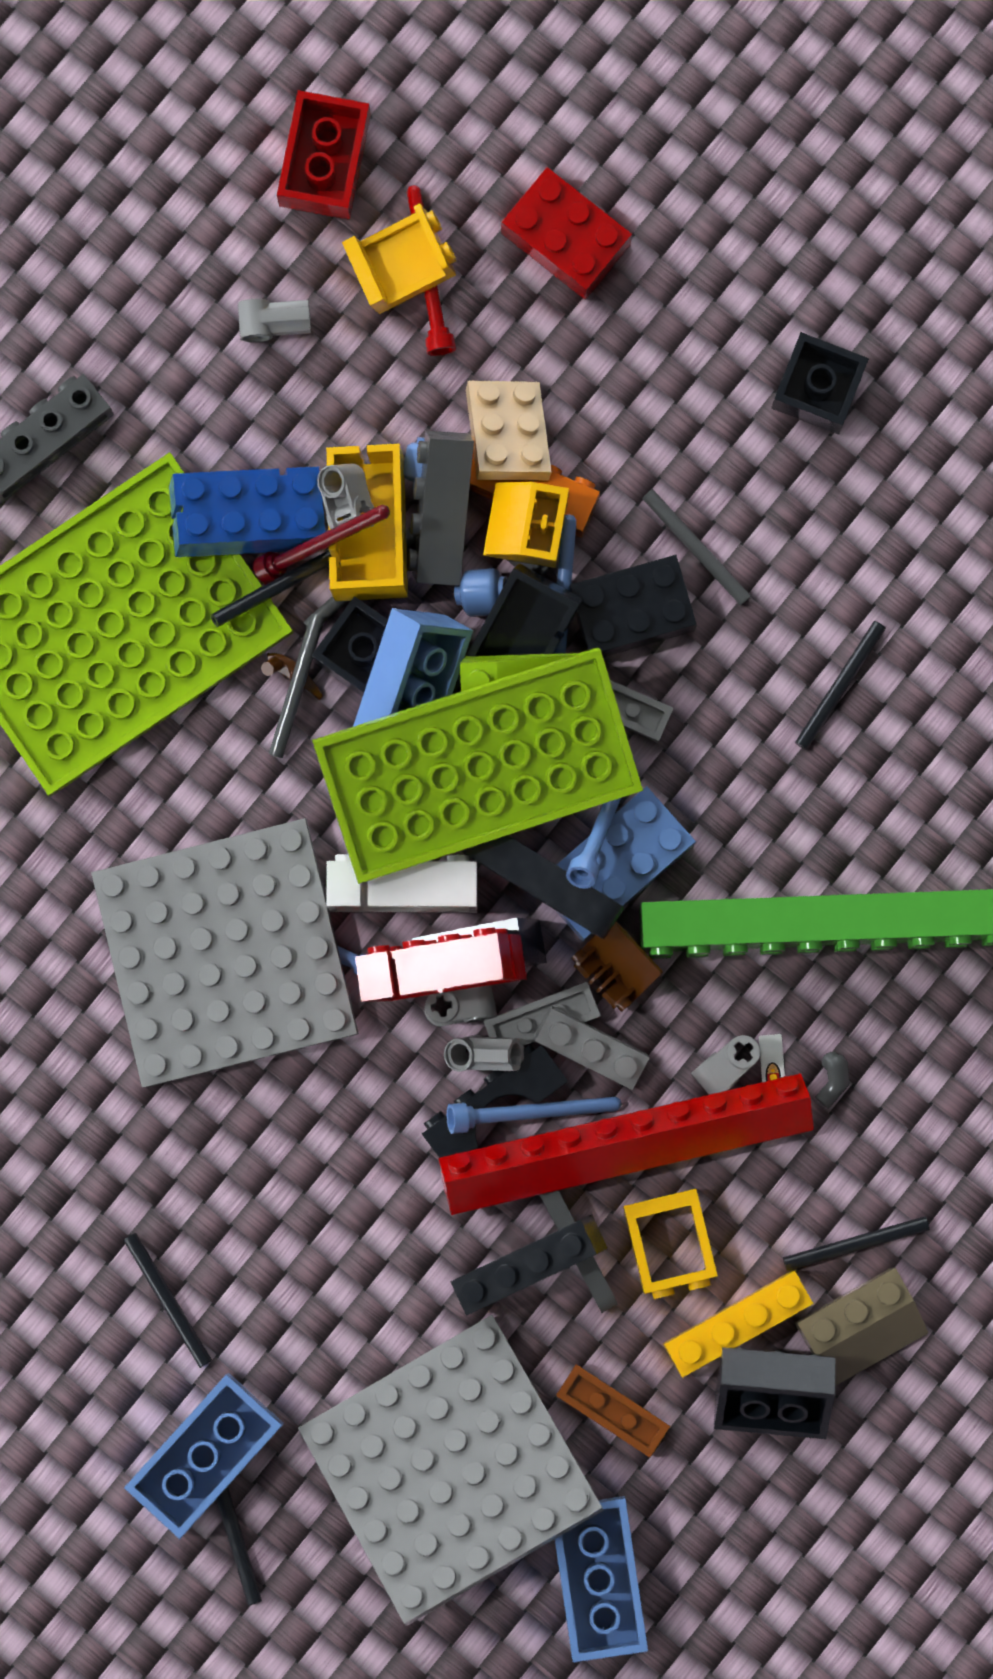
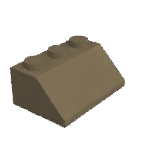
(864, 1324)

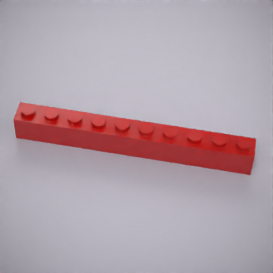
(626, 1144)

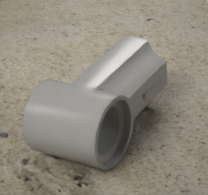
(262, 320)
(484, 1053)

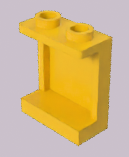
(401, 260)

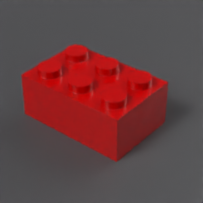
(323, 154)
(566, 233)

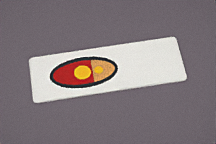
(771, 1057)

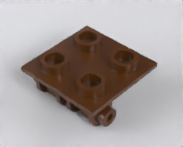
(618, 965)

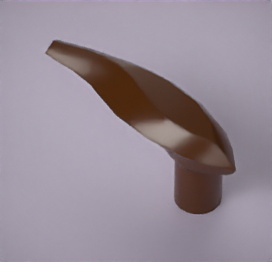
(286, 666)

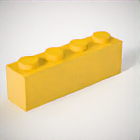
(738, 1323)

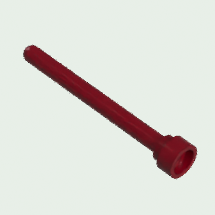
(273, 565)

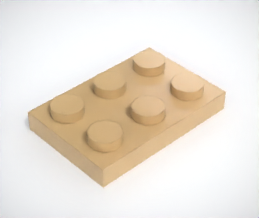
(508, 430)

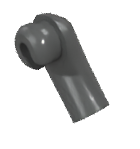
(838, 1078)

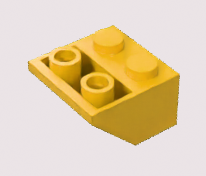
(526, 522)

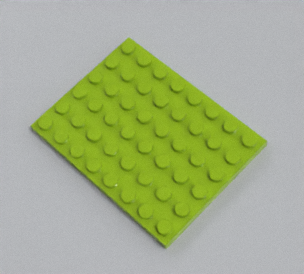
(116, 630)

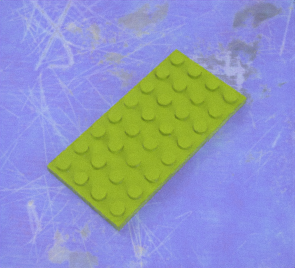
(477, 765)

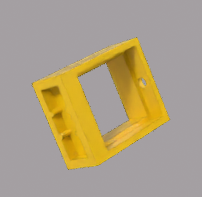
(657, 1205)

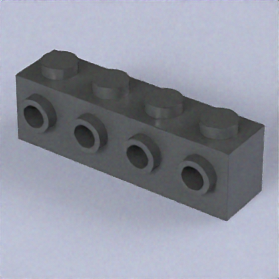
(49, 433)
(441, 507)

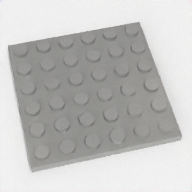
(224, 953)
(450, 1470)

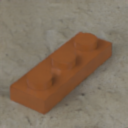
(613, 1410)

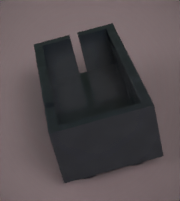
(525, 617)

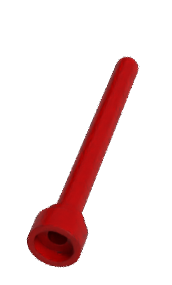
(439, 338)

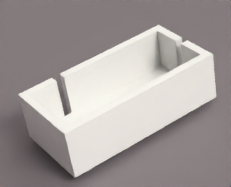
(424, 888)

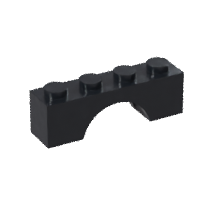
(535, 1081)
(529, 1265)

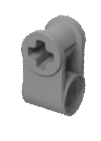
(344, 497)
(466, 1006)
(722, 1070)

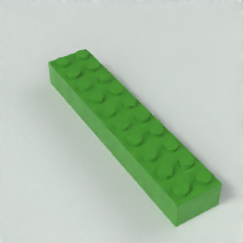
(816, 922)

